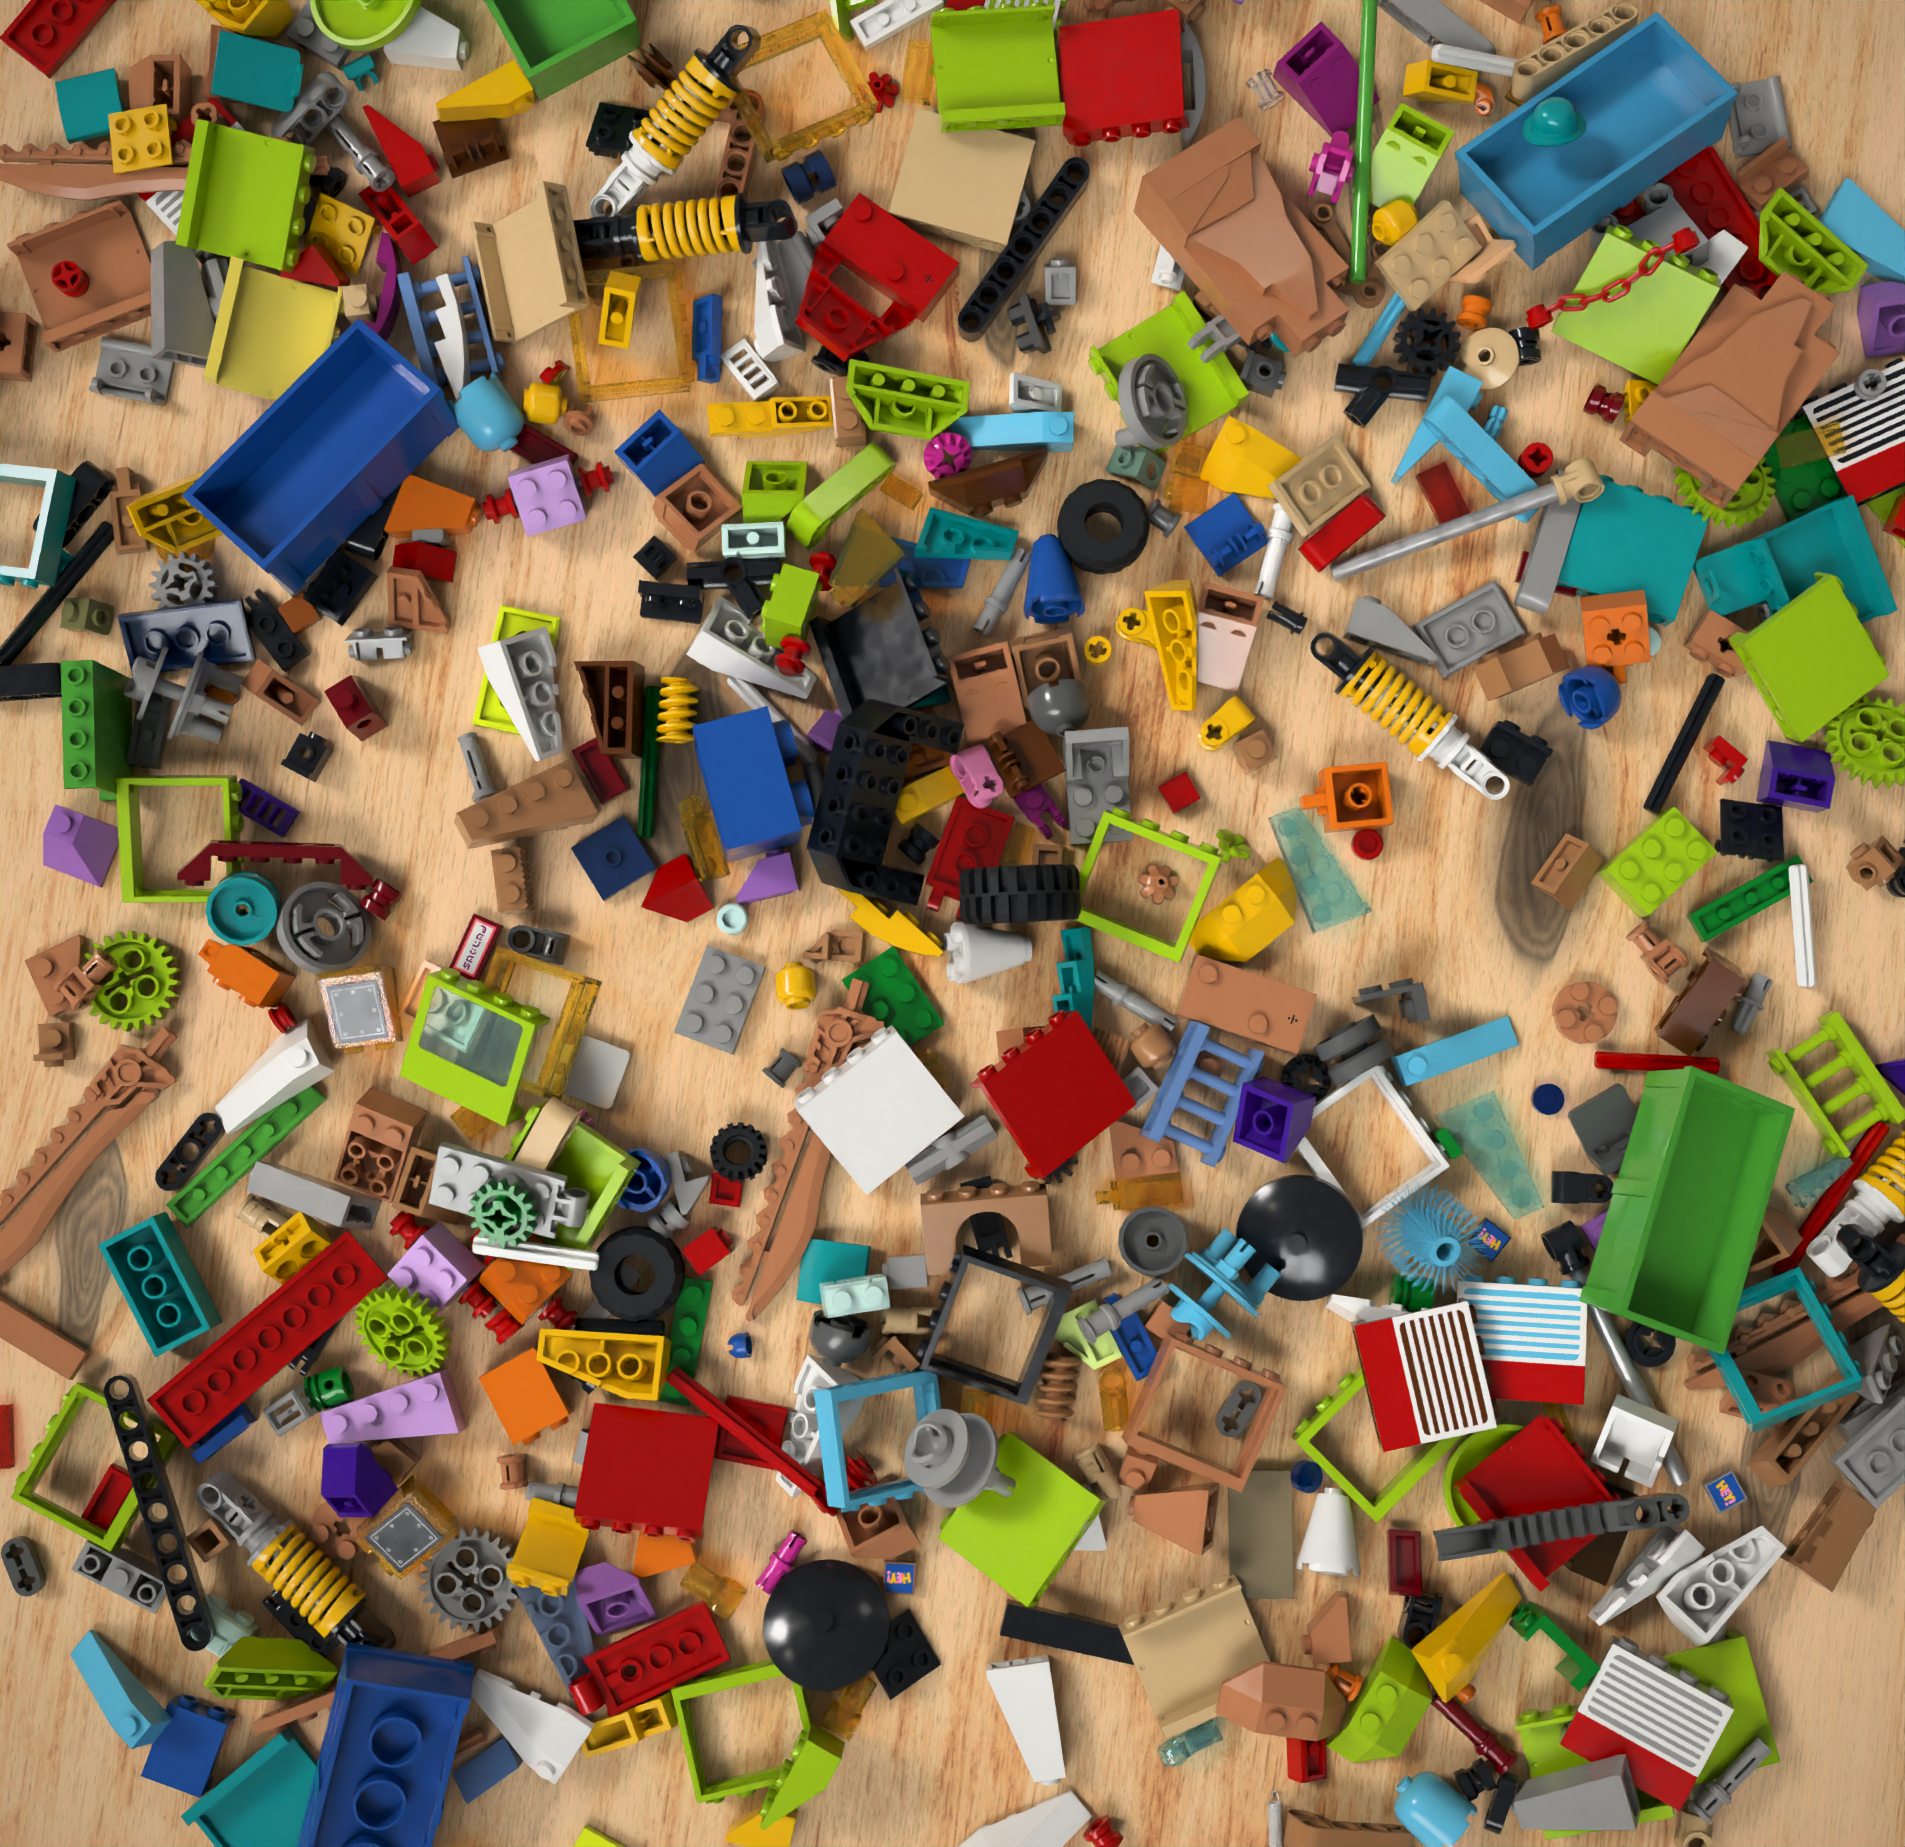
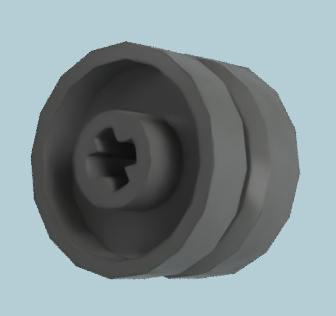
(1352, 1046)
(1171, 1239)

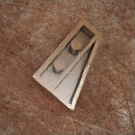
(1830, 1536)

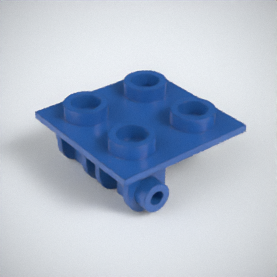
(1226, 534)

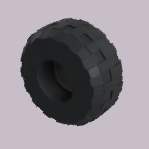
(1110, 498)
(616, 1296)

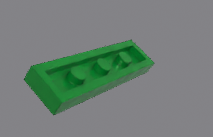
(1743, 901)
(687, 1333)

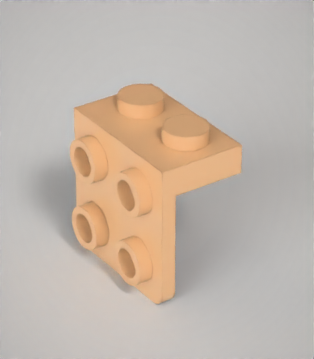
(1492, 252)

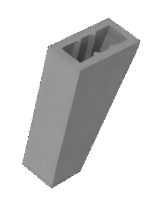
(179, 307)
(313, 1196)
(1580, 1798)

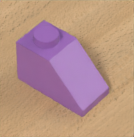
(770, 878)

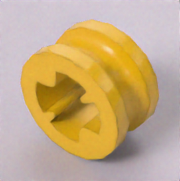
(1092, 642)

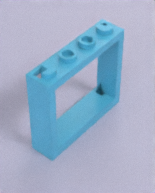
(826, 1403)

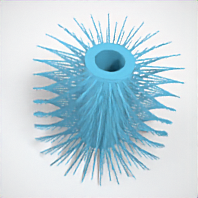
(1430, 1237)

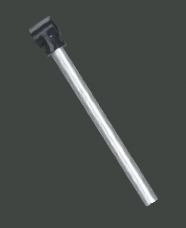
(1565, 1246)

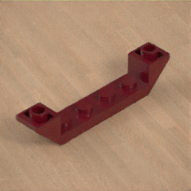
(199, 867)

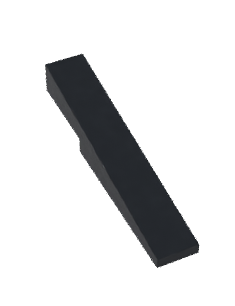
(1064, 1631)

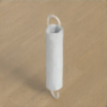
(1275, 1823)

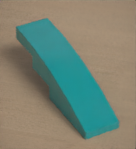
(1076, 974)

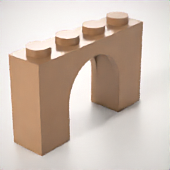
(1022, 1204)

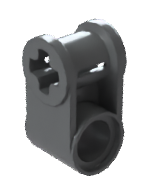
(540, 943)

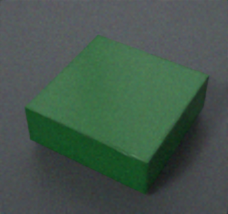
(1451, 1147)

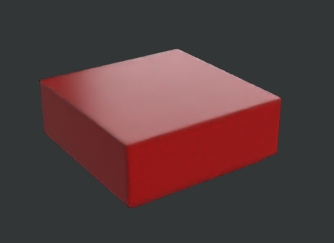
(1179, 792)
(725, 1192)

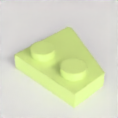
(1068, 1333)

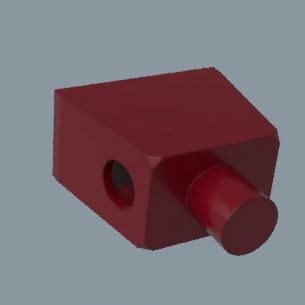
(355, 705)

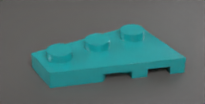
(964, 538)

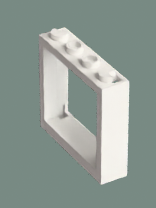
(1415, 1126)

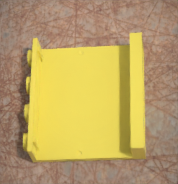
(269, 331)

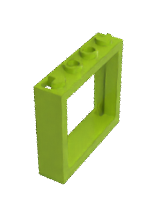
(130, 833)
(1176, 841)
(44, 1452)
(1399, 1485)
(744, 1784)

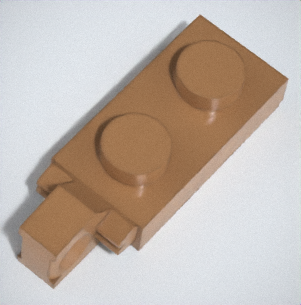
(125, 533)

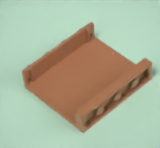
(111, 254)

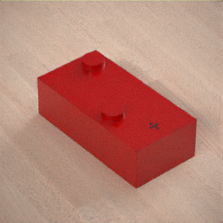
(892, 257)

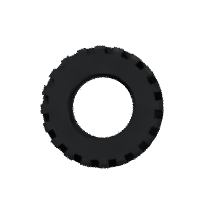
(1019, 894)

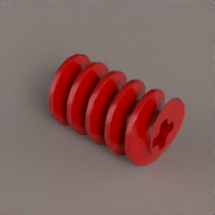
(857, 1474)

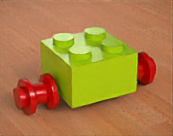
(791, 609)

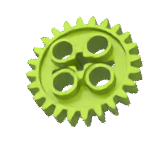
(1745, 506)
(1874, 740)
(140, 1005)
(403, 1330)

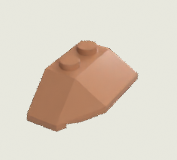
(1282, 1701)

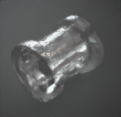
(1265, 89)

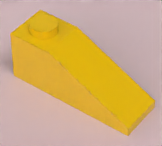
(493, 95)
(927, 795)

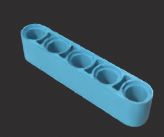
(1478, 452)

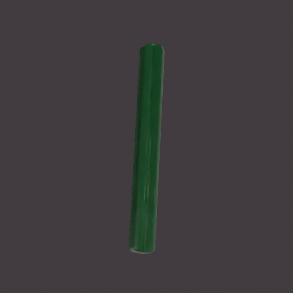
(649, 763)

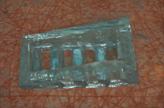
(1811, 1185)

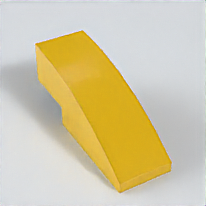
(631, 1725)

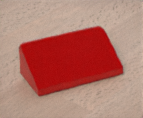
(1306, 1760)

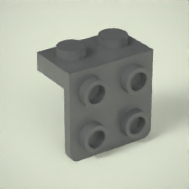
(1605, 1127)

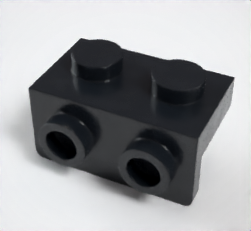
(339, 587)

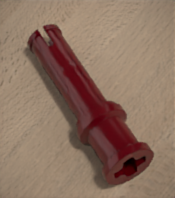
(1484, 1740)

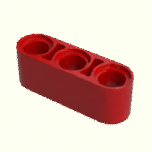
(1342, 532)

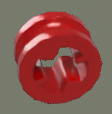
(282, 1017)

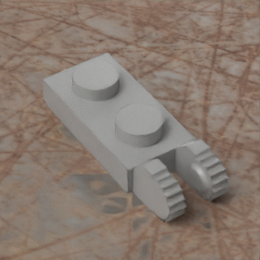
(1220, 332)

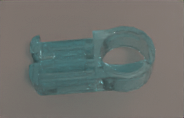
(1178, 1749)

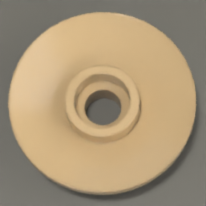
(1502, 361)

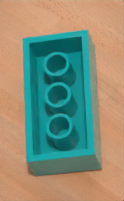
(160, 1283)

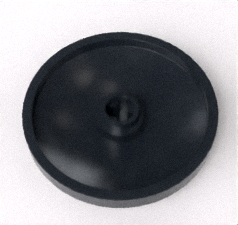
(1304, 1233)
(826, 1625)

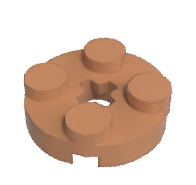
(1601, 1006)
(326, 1534)

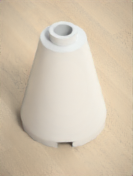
(1330, 1537)

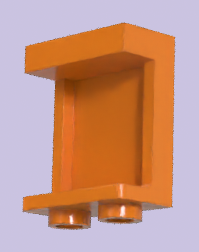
(525, 1397)

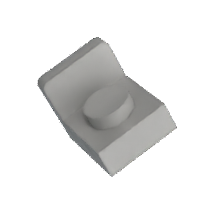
(821, 220)
(1060, 282)

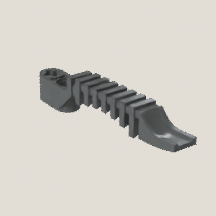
(1560, 1523)

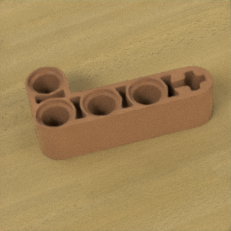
(1308, 1830)

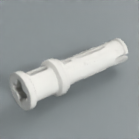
(1279, 536)

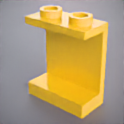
(548, 1549)

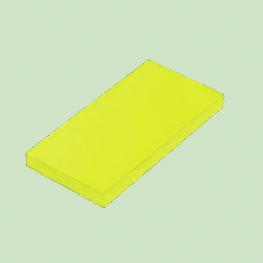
(510, 622)

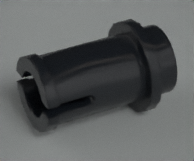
(1289, 619)

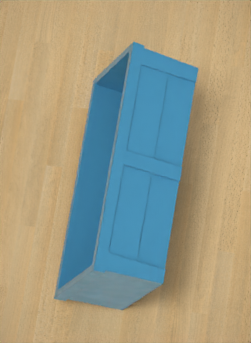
(1646, 113)

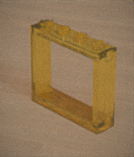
(787, 39)
(638, 388)
(570, 1025)

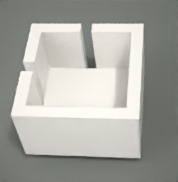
(1636, 1434)

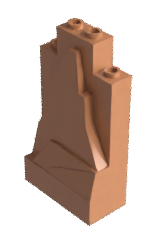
(1245, 241)
(1736, 385)

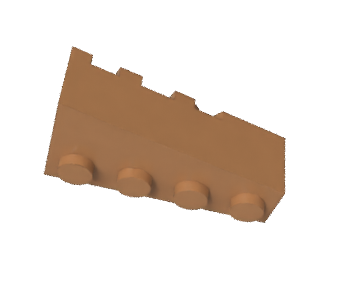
(533, 806)

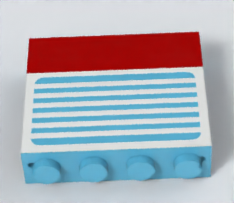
(1530, 1337)

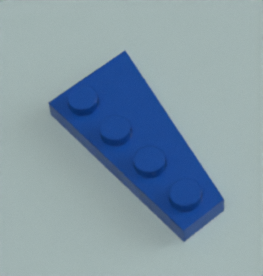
(931, 571)

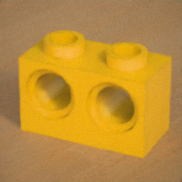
(292, 1247)

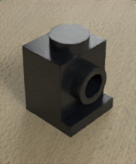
(314, 764)

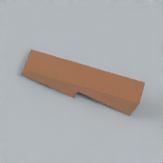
(40, 1340)

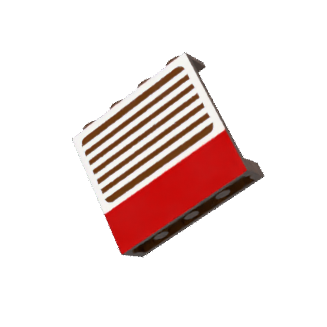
(1425, 1375)

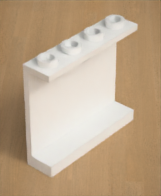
(877, 1109)

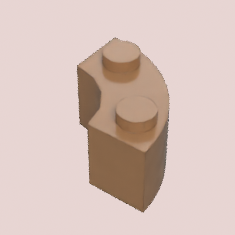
(1520, 667)

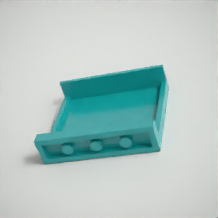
(1824, 541)
(1633, 545)
(260, 1799)

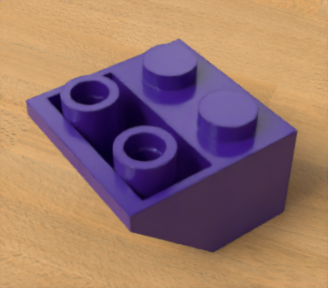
(1796, 777)
(354, 1480)

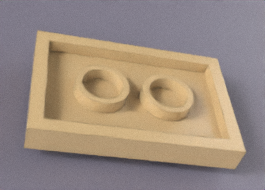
(1428, 255)
(1319, 485)

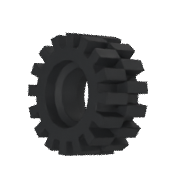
(734, 1134)

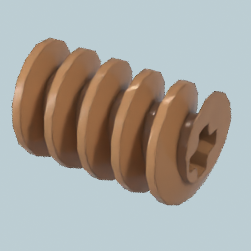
(1058, 1387)

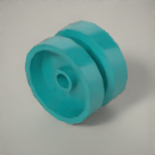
(237, 925)

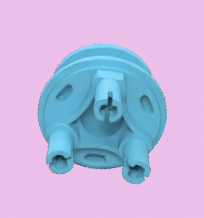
(1225, 1280)

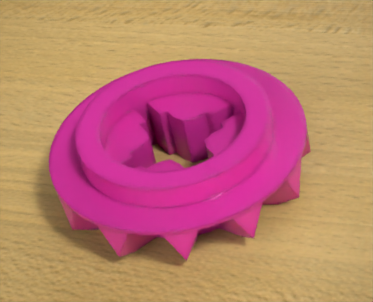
(953, 444)

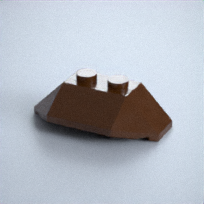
(991, 484)

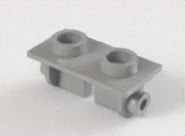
(366, 643)

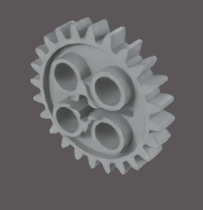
(454, 1603)

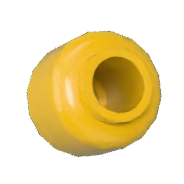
(1393, 221)
(543, 403)
(795, 986)

